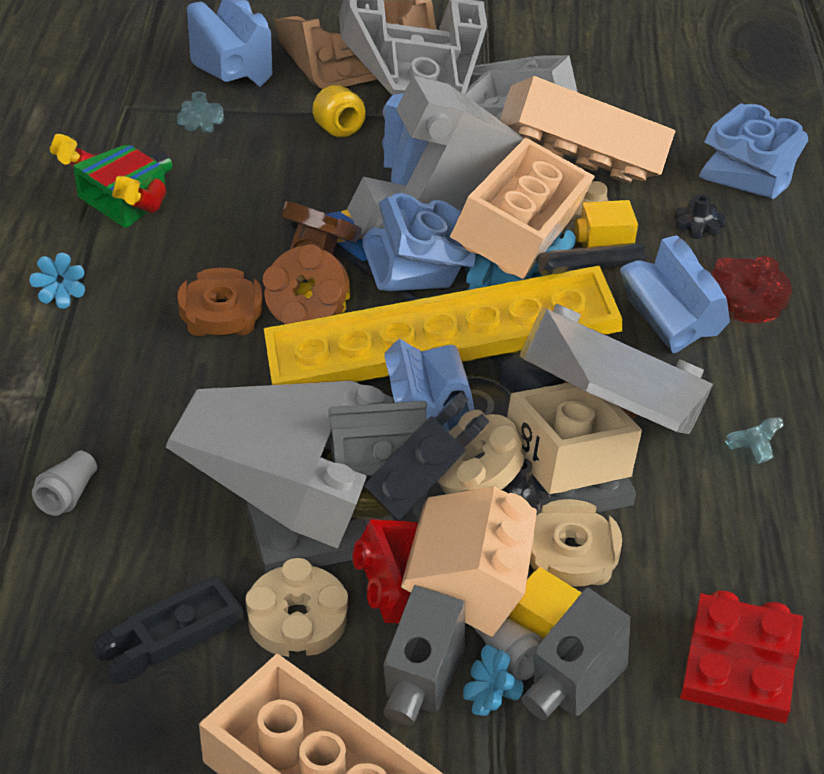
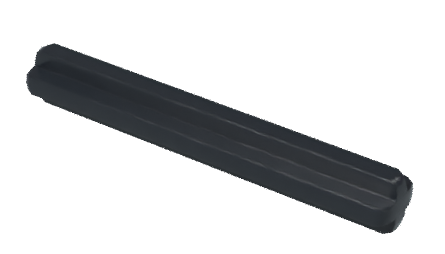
(603, 256)

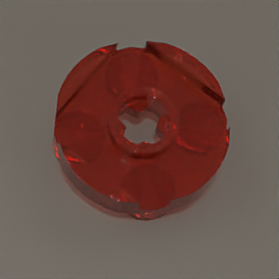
(759, 274)

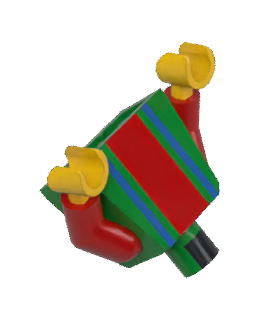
(117, 182)

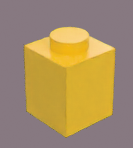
(606, 224)
(543, 603)

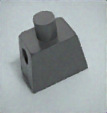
(423, 655)
(579, 657)

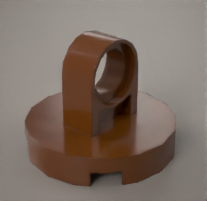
(318, 228)

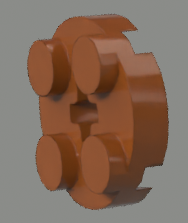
(292, 268)
(206, 316)

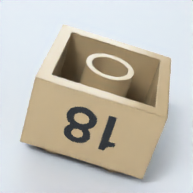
(573, 437)

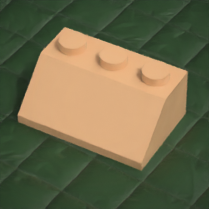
(475, 551)

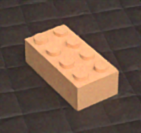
(587, 130)
(521, 207)
(296, 726)

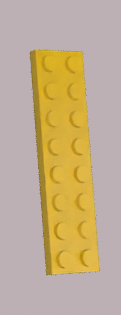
(474, 320)

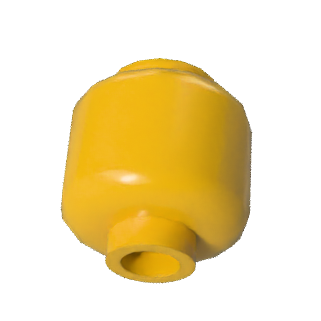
(339, 111)

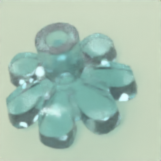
(200, 113)
(757, 439)

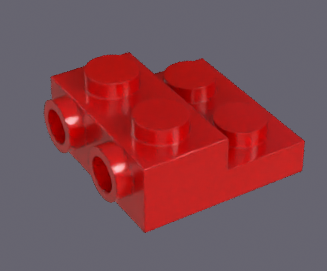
(384, 557)
(742, 656)

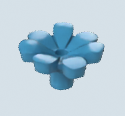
(53, 284)
(491, 681)

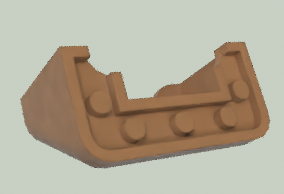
(327, 58)

